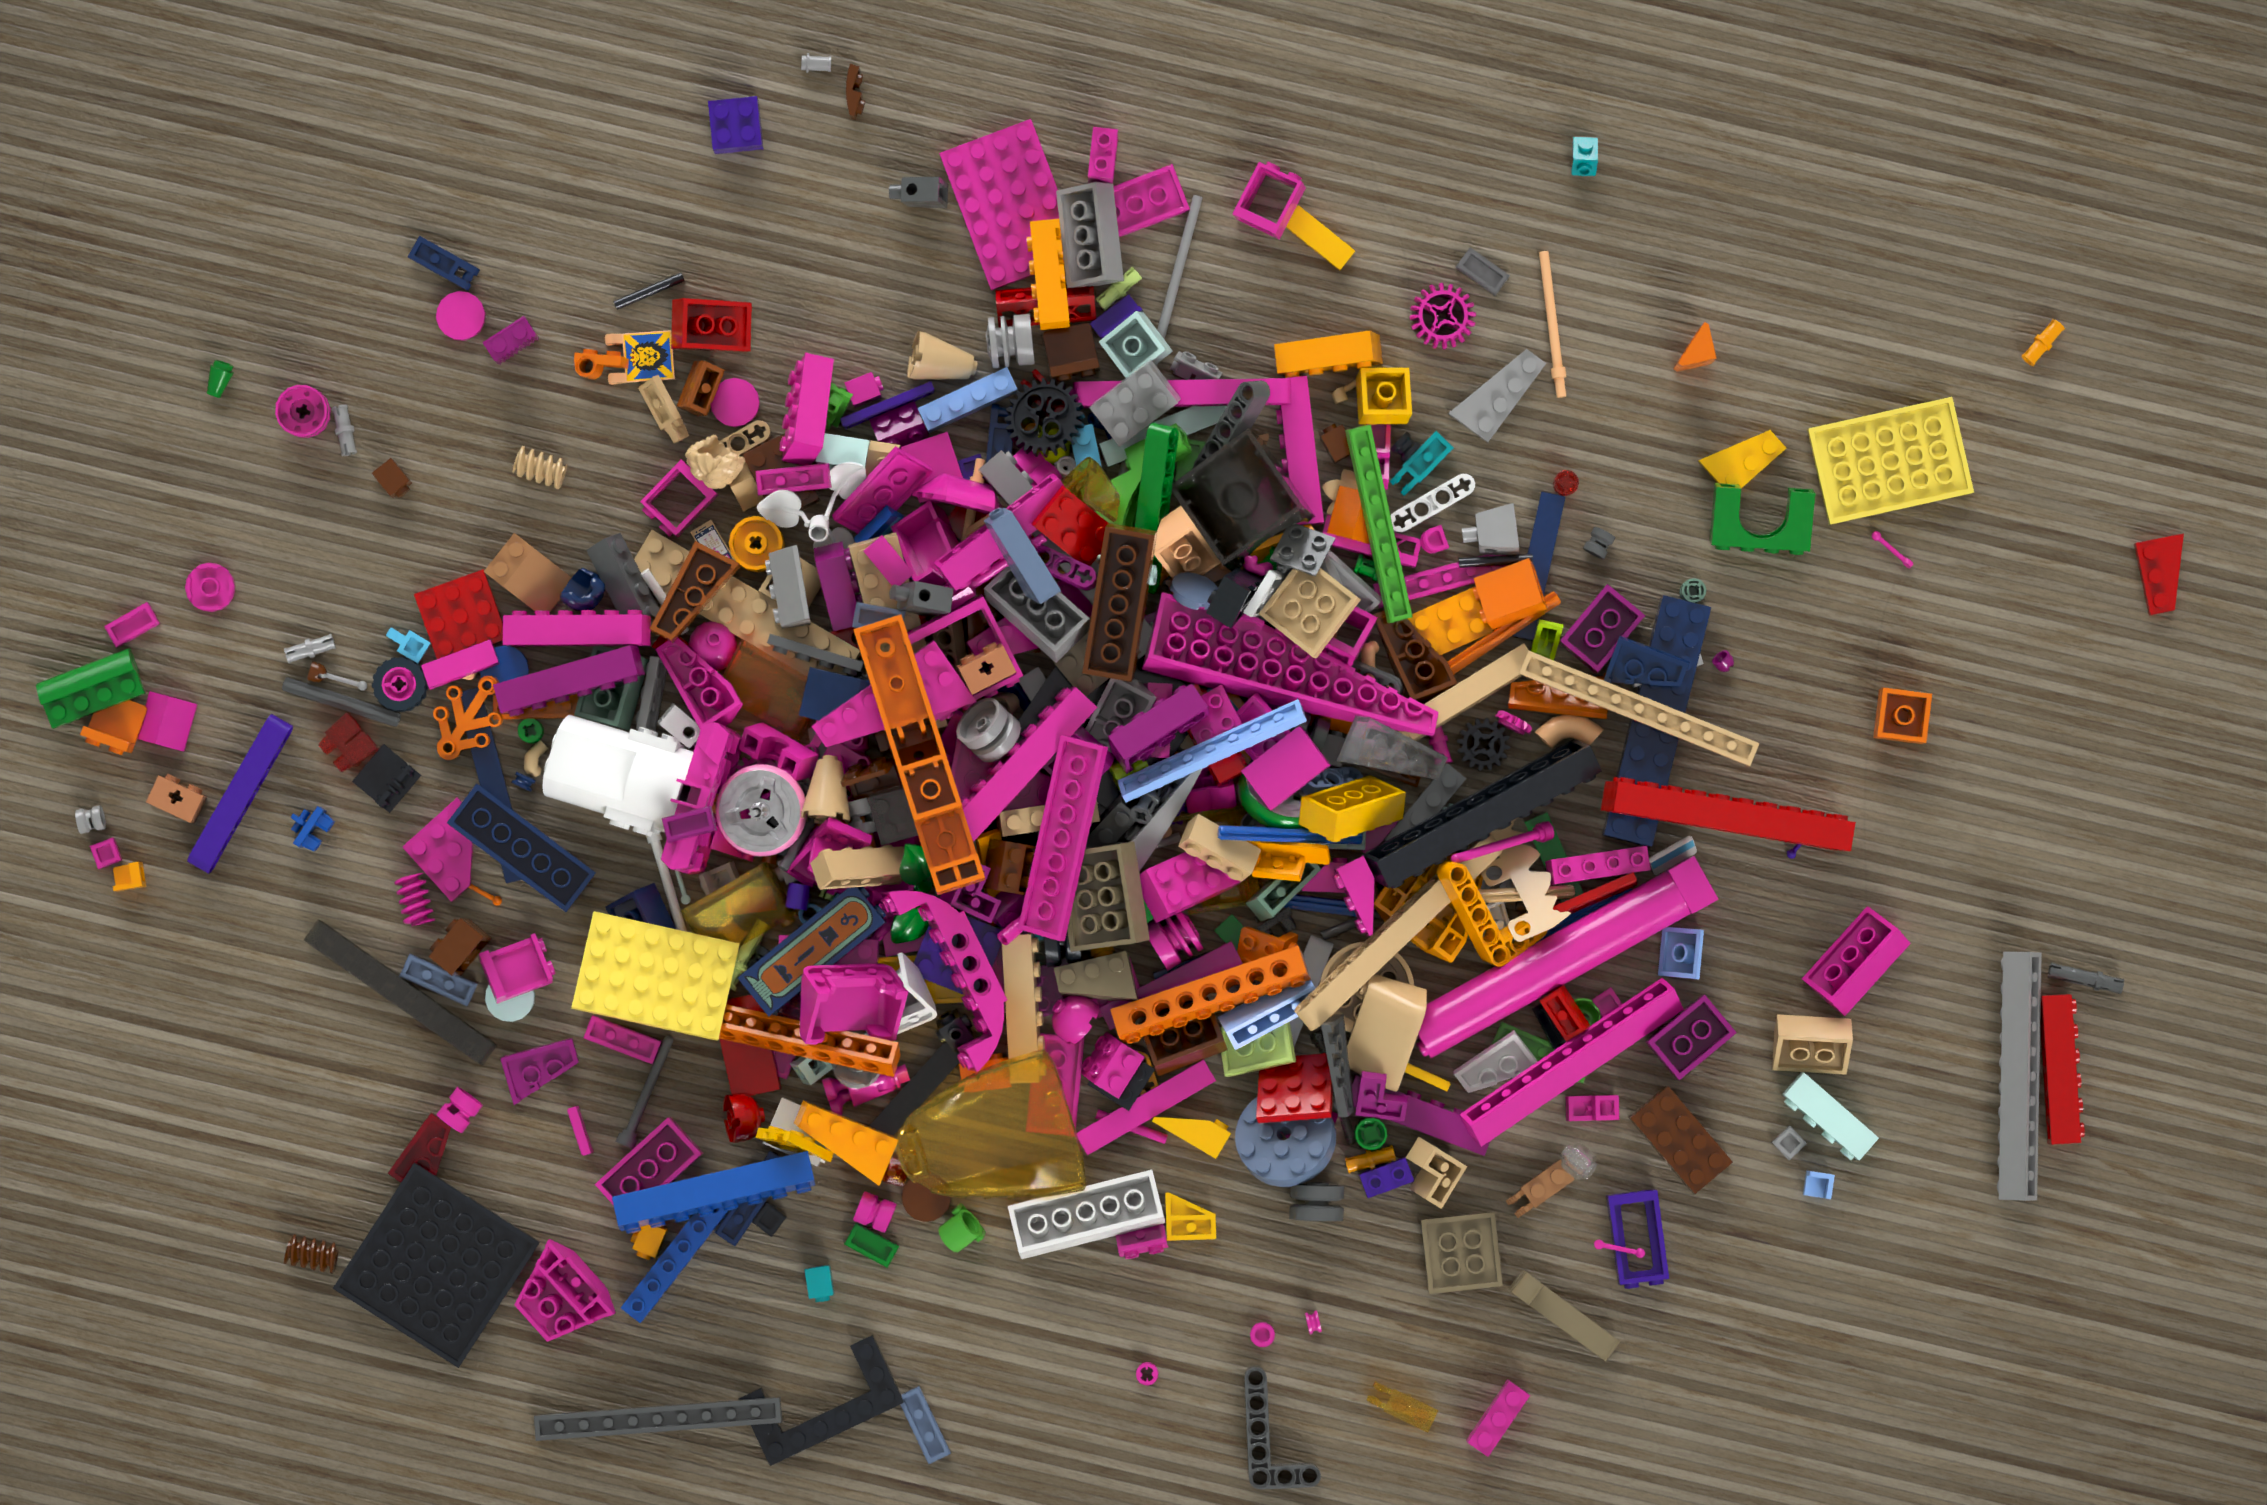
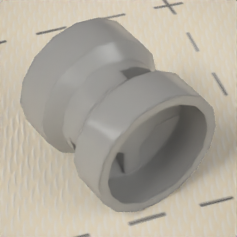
(90, 819)

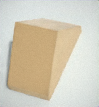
(745, 489)

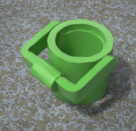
(961, 1229)

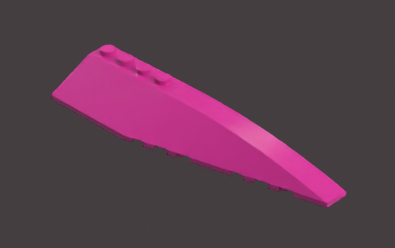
(1266, 662)

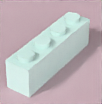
(1830, 1116)

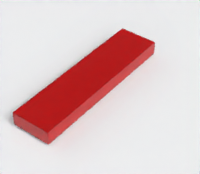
(1598, 894)

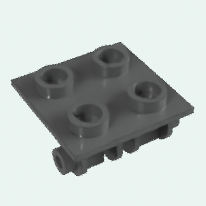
(1302, 550)

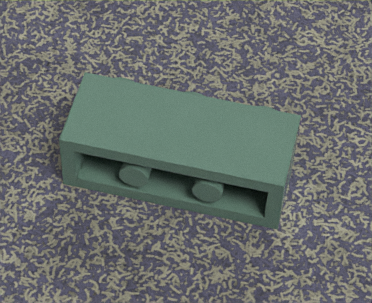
(1278, 893)

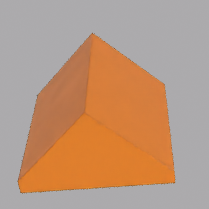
(1699, 351)
(1347, 516)

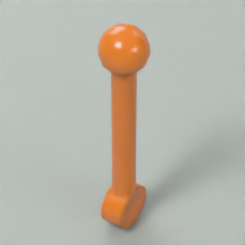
(496, 900)

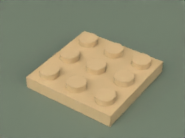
(1309, 609)

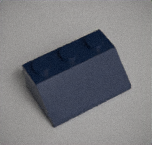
(643, 906)

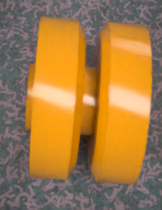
(752, 530)

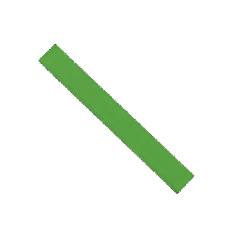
(1378, 523)

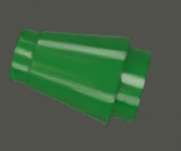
(219, 377)

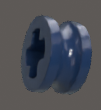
(523, 781)

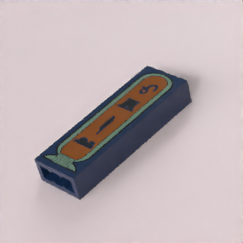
(817, 942)

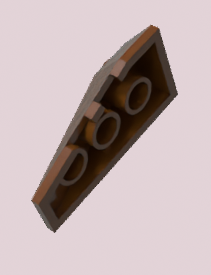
(1414, 660)

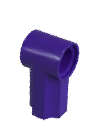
(798, 896)

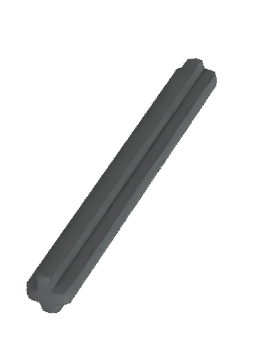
(341, 702)

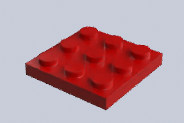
(460, 614)
(1295, 1090)

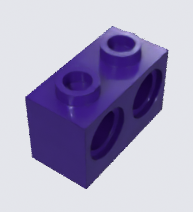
(1386, 1177)

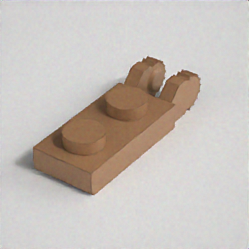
(1541, 1187)

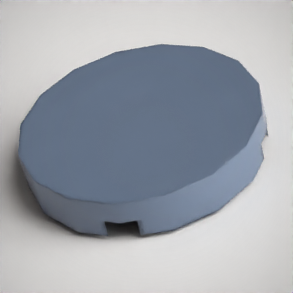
(1192, 590)

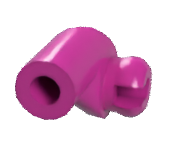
(1258, 569)

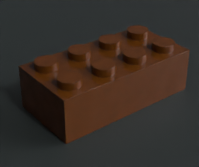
(1680, 1139)

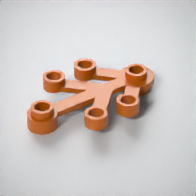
(465, 721)

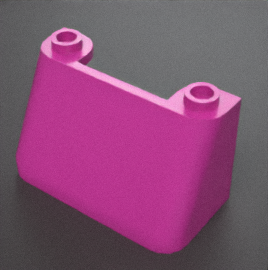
(851, 1000)

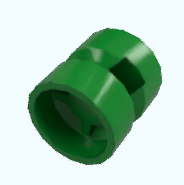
(1370, 1133)

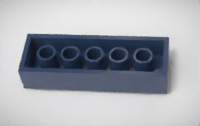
(521, 847)

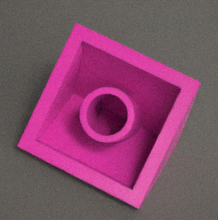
(167, 721)

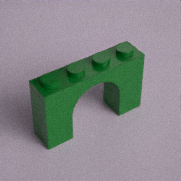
(1791, 535)

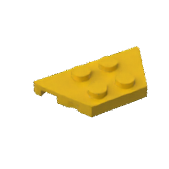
(793, 1142)

